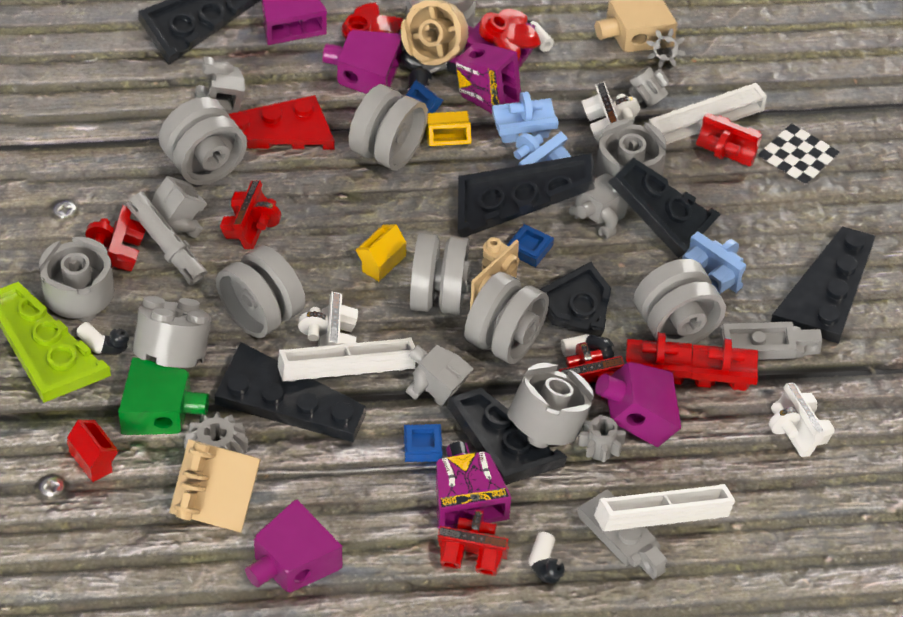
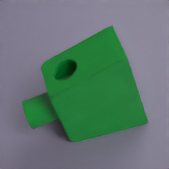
(158, 399)

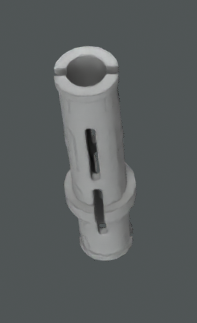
(175, 249)

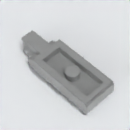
(773, 339)
(629, 545)

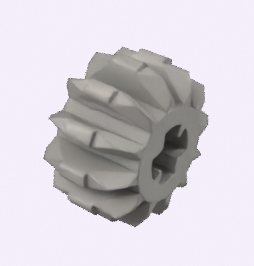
(218, 433)

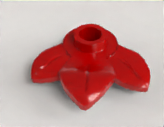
(368, 19)
(508, 30)

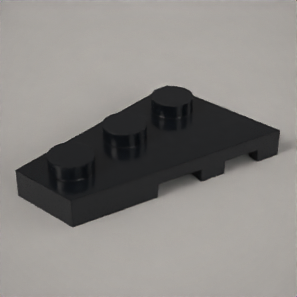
(663, 208)
(492, 431)

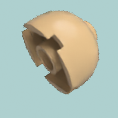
(434, 32)

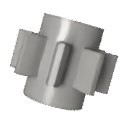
(663, 57)
(648, 86)
(602, 438)

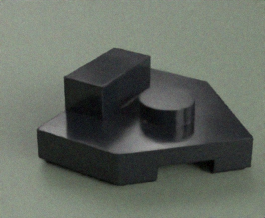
(579, 300)

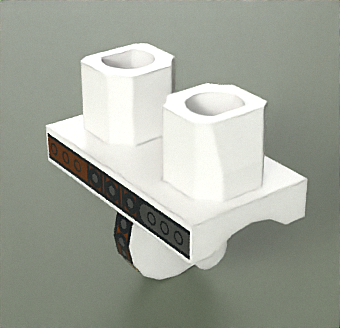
(601, 104)
(326, 325)
(797, 419)

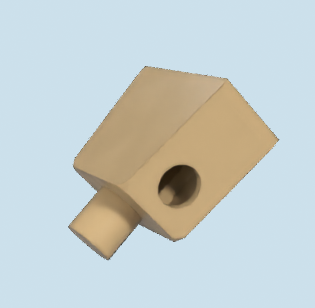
(636, 23)

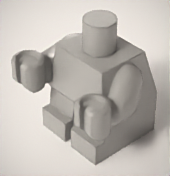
(226, 84)
(178, 205)
(601, 206)
(438, 373)

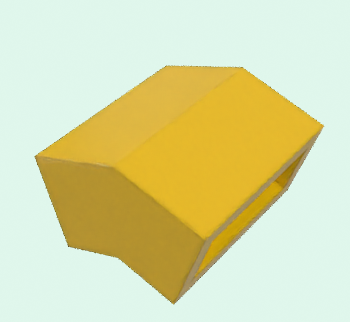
(448, 128)
(382, 251)

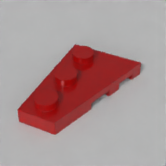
(287, 122)

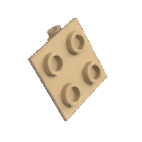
(496, 258)
(214, 486)

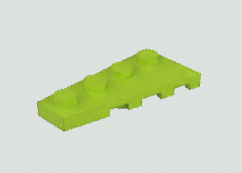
(45, 347)

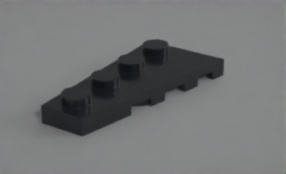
(183, 24)
(512, 192)
(829, 286)
(256, 388)

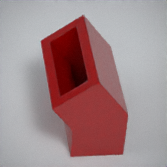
(91, 449)

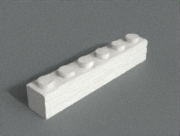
(732, 105)
(345, 359)
(664, 507)

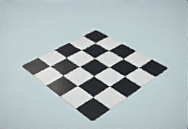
(798, 153)

